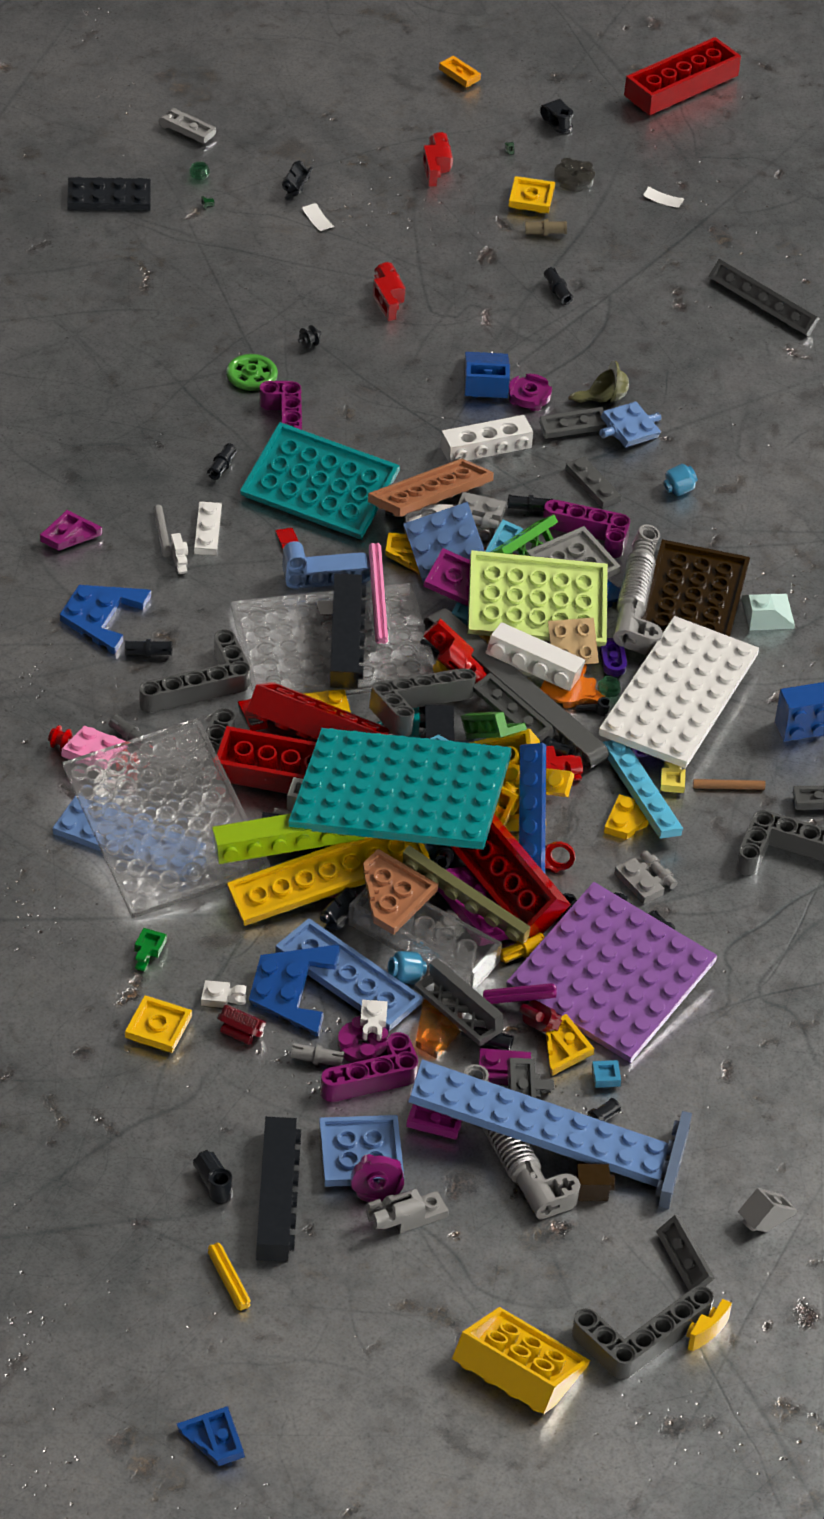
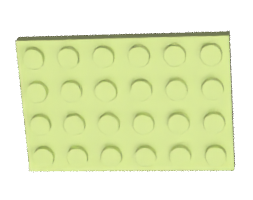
(533, 591)

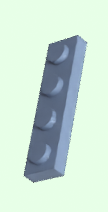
(671, 1167)

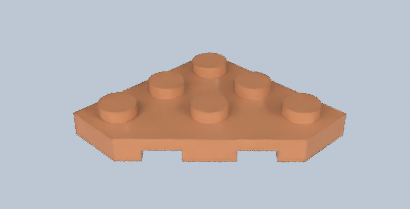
(394, 890)

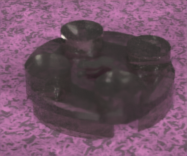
(568, 167)

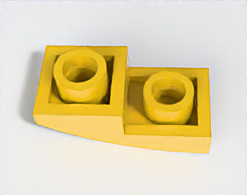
(708, 1326)

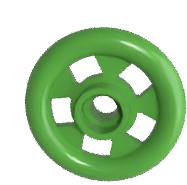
(251, 371)

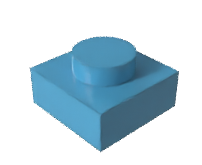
(606, 1073)

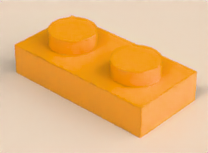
(459, 71)

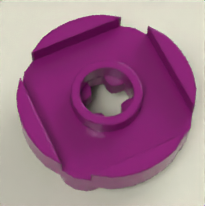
(520, 394)
(349, 1042)
(377, 1166)

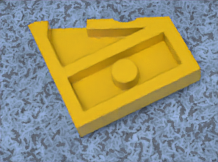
(400, 550)
(566, 1046)

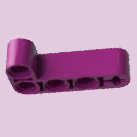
(283, 397)
(602, 524)
(372, 1075)

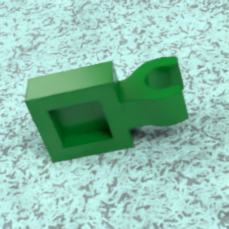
(148, 944)

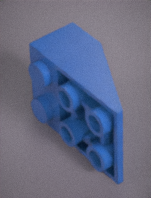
(487, 374)

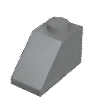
(766, 1210)

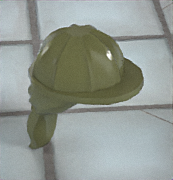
(608, 386)

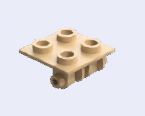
(575, 637)

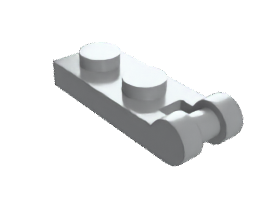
(187, 125)

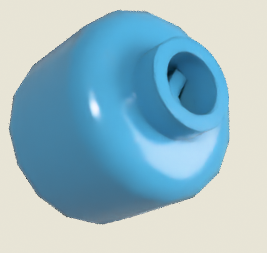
(680, 480)
(407, 967)

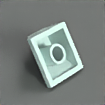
(768, 611)

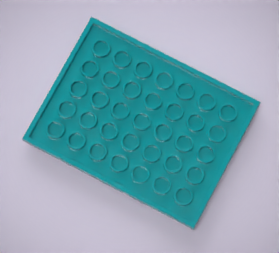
(401, 788)

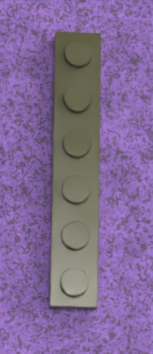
(471, 898)

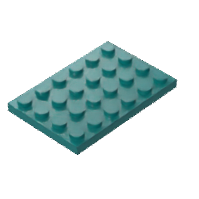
(318, 480)

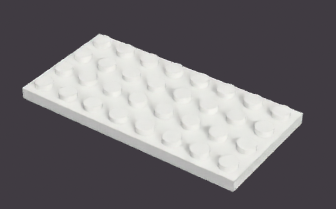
(679, 692)

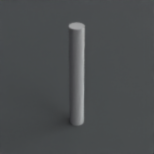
(162, 531)

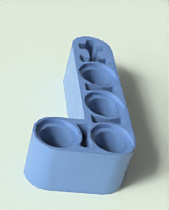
(320, 570)

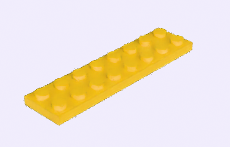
(309, 877)

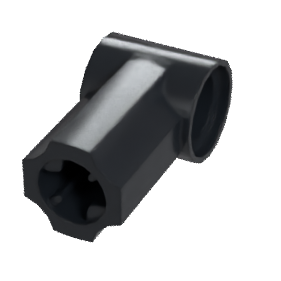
(214, 1176)

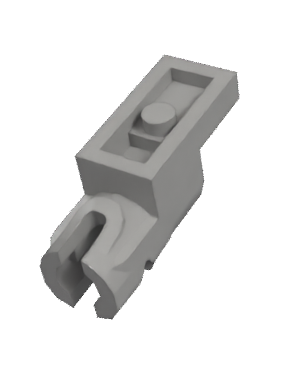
(406, 1210)

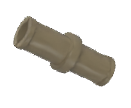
(546, 227)

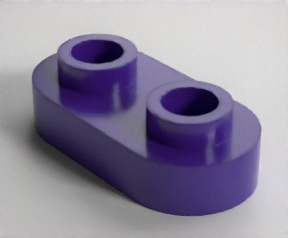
(613, 658)

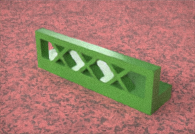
(530, 534)
(489, 725)

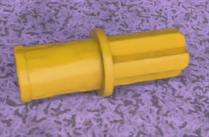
(521, 950)

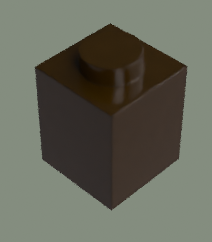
(594, 1182)

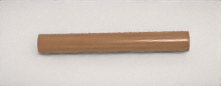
(728, 784)

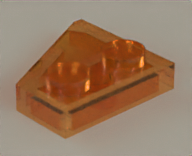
(434, 1031)

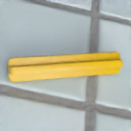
(229, 1276)

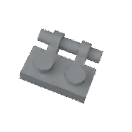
(485, 510)
(640, 881)

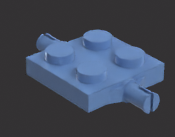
(630, 424)

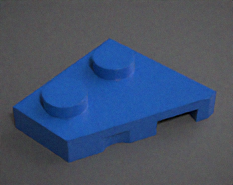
(214, 1436)

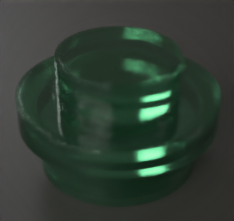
(199, 170)
(609, 686)

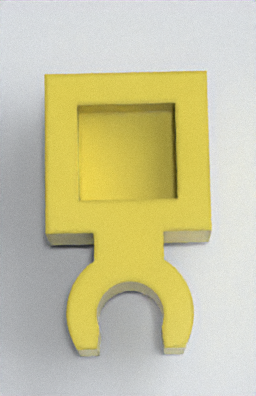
(672, 778)

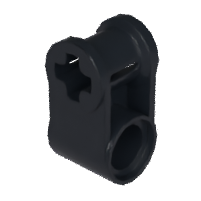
(557, 115)

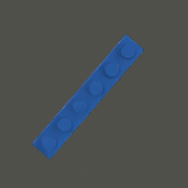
(533, 801)

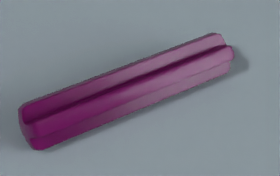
(520, 993)

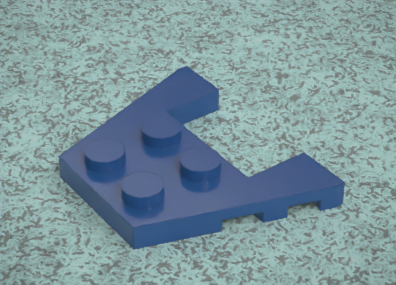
(94, 606)
(281, 983)

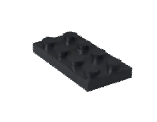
(109, 194)

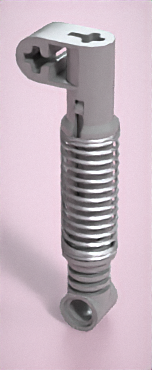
(635, 595)
(544, 1195)

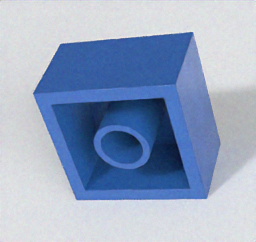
(801, 712)

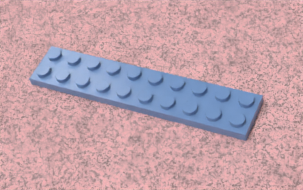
(538, 1122)

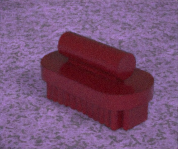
(540, 1016)
(240, 1024)

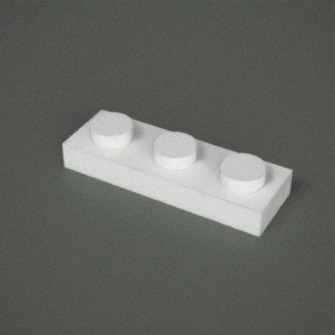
(208, 528)

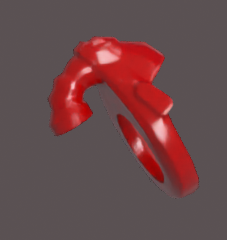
(555, 866)

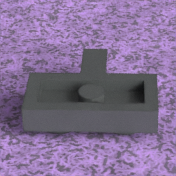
(525, 1080)

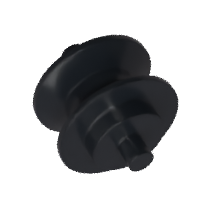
(308, 337)

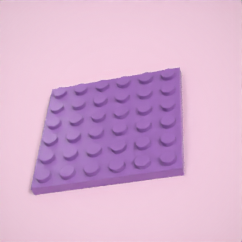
(614, 970)

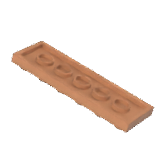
(430, 487)

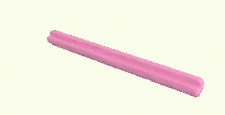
(378, 593)

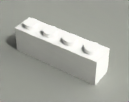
(535, 656)

